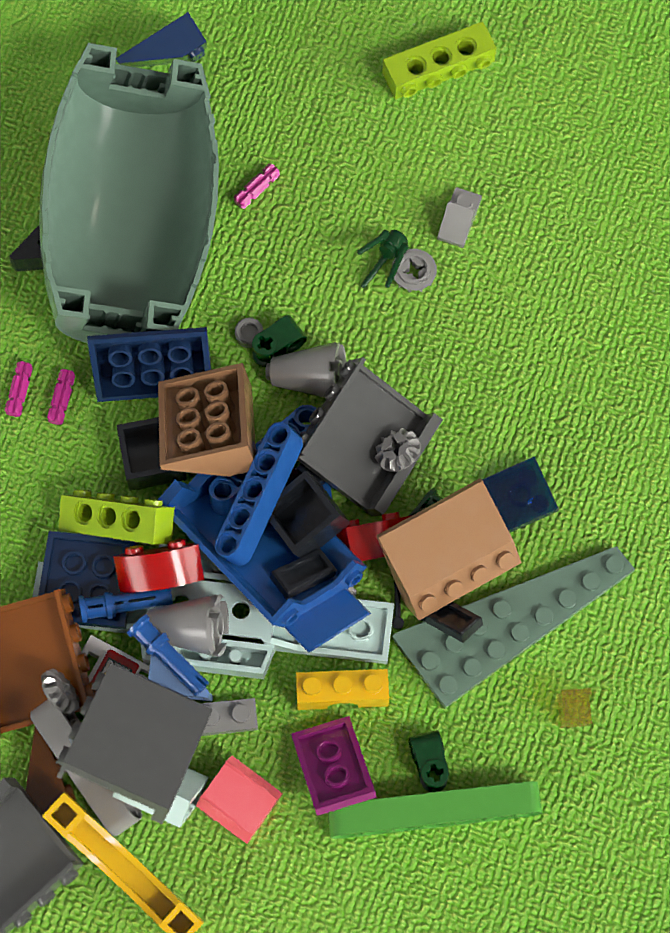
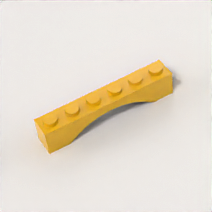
(121, 866)

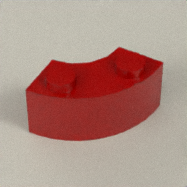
(362, 537)
(158, 567)

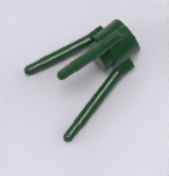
(392, 246)

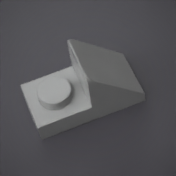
(459, 217)

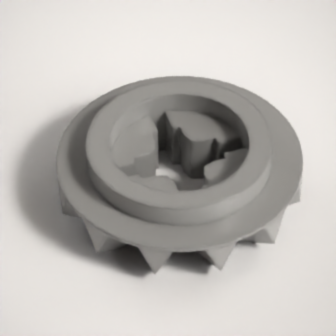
(420, 260)
(408, 450)
(60, 691)

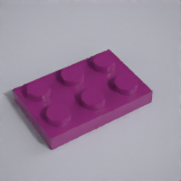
(333, 765)

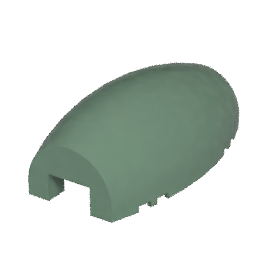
(127, 196)

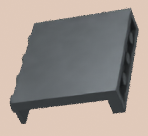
(350, 426)
(135, 739)
(31, 857)

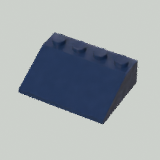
(175, 41)
(133, 363)

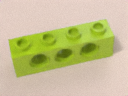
(447, 49)
(116, 518)

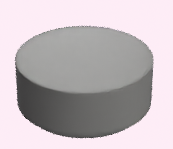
(246, 330)

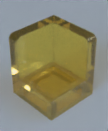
(575, 707)

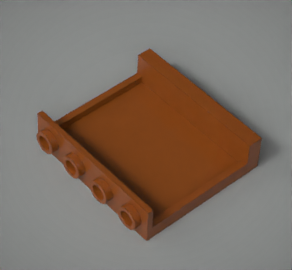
(35, 639)

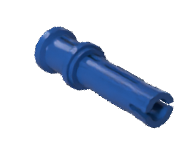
(107, 600)
(159, 646)

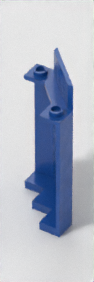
(308, 616)

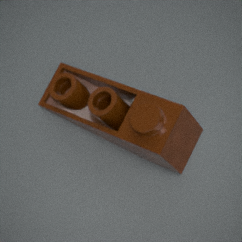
(42, 778)

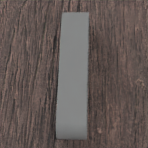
(55, 729)

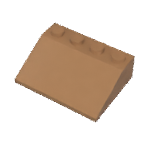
(207, 422)
(448, 549)

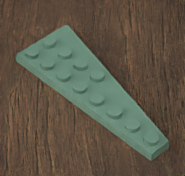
(510, 626)

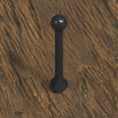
(397, 622)

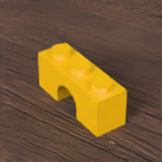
(356, 687)

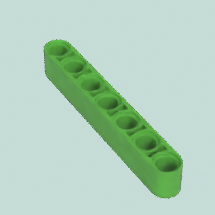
(436, 810)

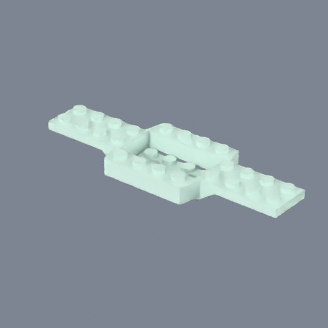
(363, 641)

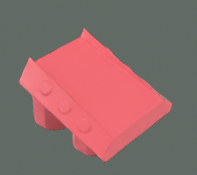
(238, 799)

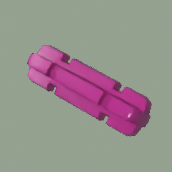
(256, 186)
(18, 389)
(61, 396)

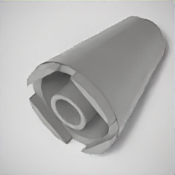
(308, 370)
(194, 624)

